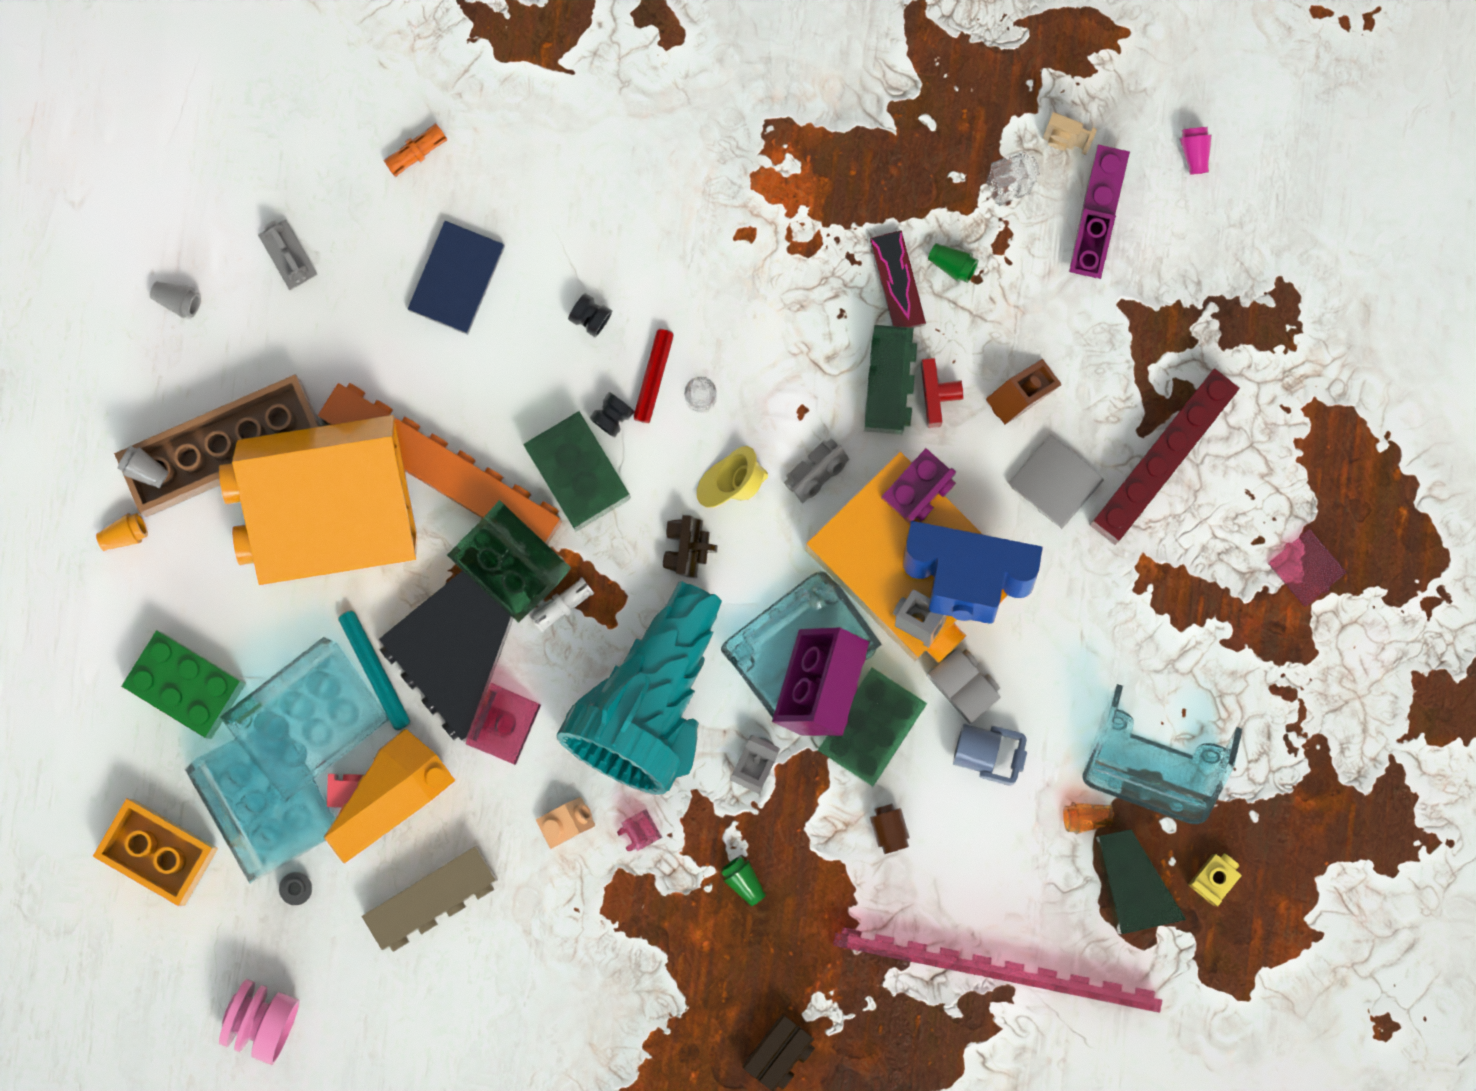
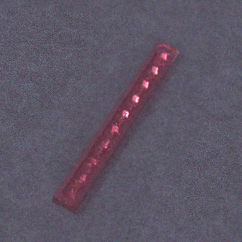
(1011, 972)

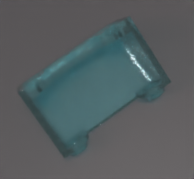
(765, 644)

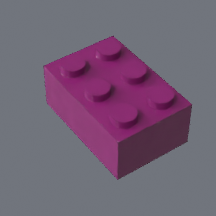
(820, 681)

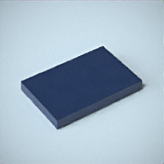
(456, 277)

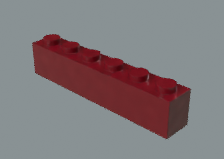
(1164, 456)

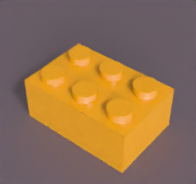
(155, 852)

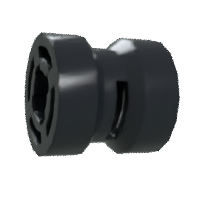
(590, 315)
(613, 412)

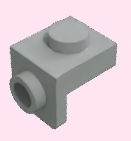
(755, 763)

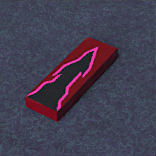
(897, 280)

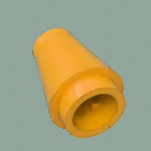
(123, 532)

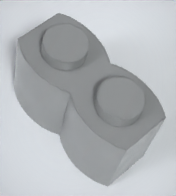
(964, 685)

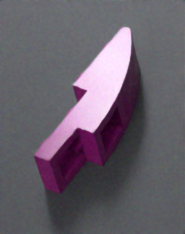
(1099, 211)

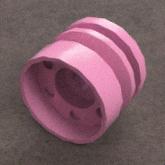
(258, 1021)

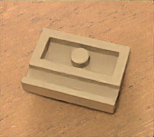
(1067, 133)

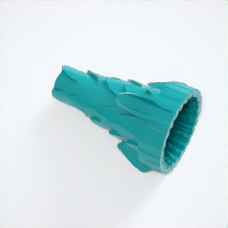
(634, 718)

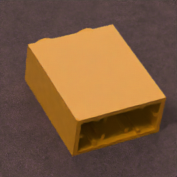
(321, 500)
(866, 552)

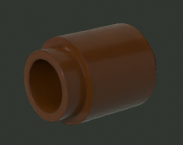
(890, 828)

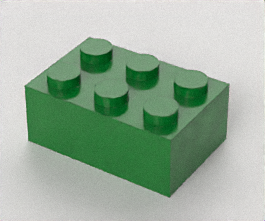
(183, 684)

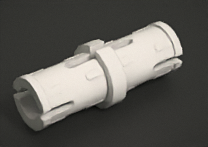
(562, 605)

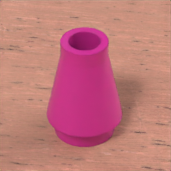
(1196, 147)

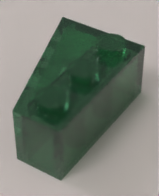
(890, 380)
(1133, 885)

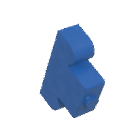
(969, 569)

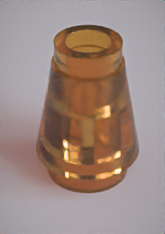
(1087, 817)

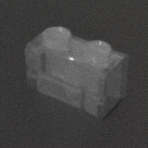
(1012, 177)

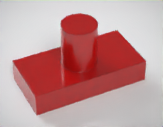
(937, 392)

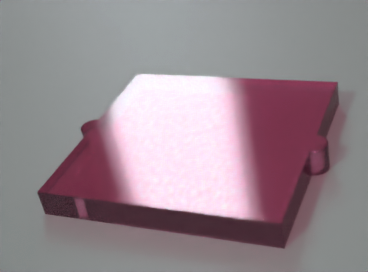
(1306, 567)

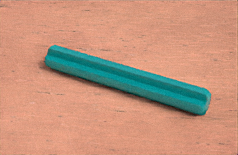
(374, 670)

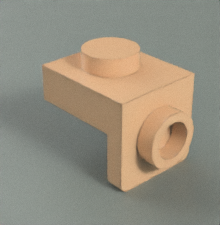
(565, 822)

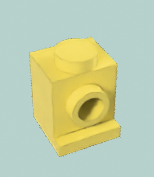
(1204, 883)

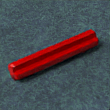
(653, 376)

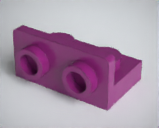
(919, 486)

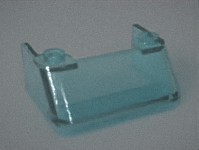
(1154, 773)

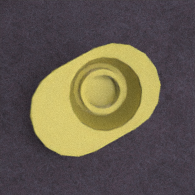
(732, 478)

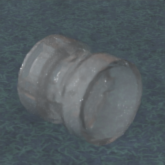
(702, 399)

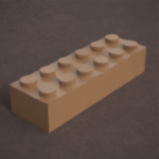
(203, 443)

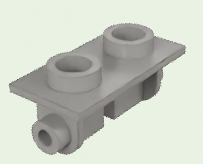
(287, 253)
(828, 461)

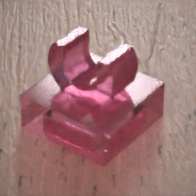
(640, 830)

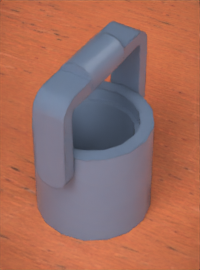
(979, 749)

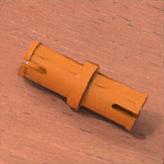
(415, 150)

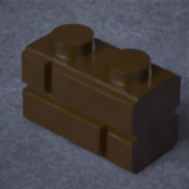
(778, 1053)

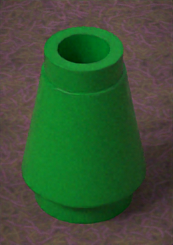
(954, 262)
(742, 879)

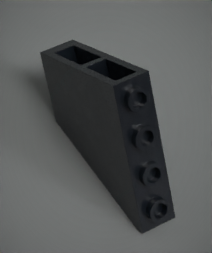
(451, 650)

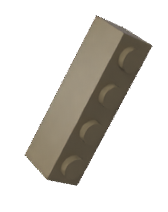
(430, 898)

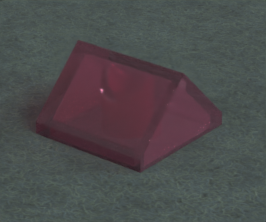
(503, 724)

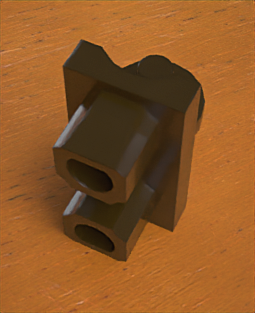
(692, 546)

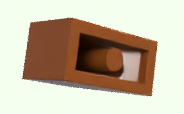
(1023, 391)

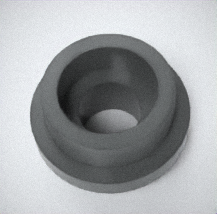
(303, 881)

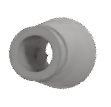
(176, 298)
(142, 467)

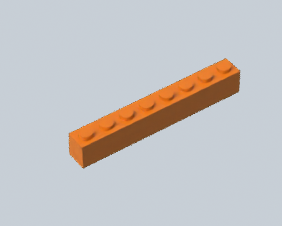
(442, 469)

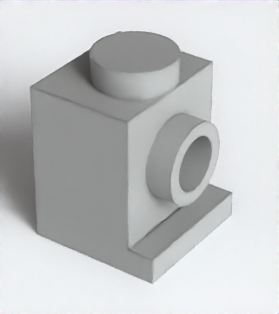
(918, 607)

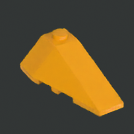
(394, 788)

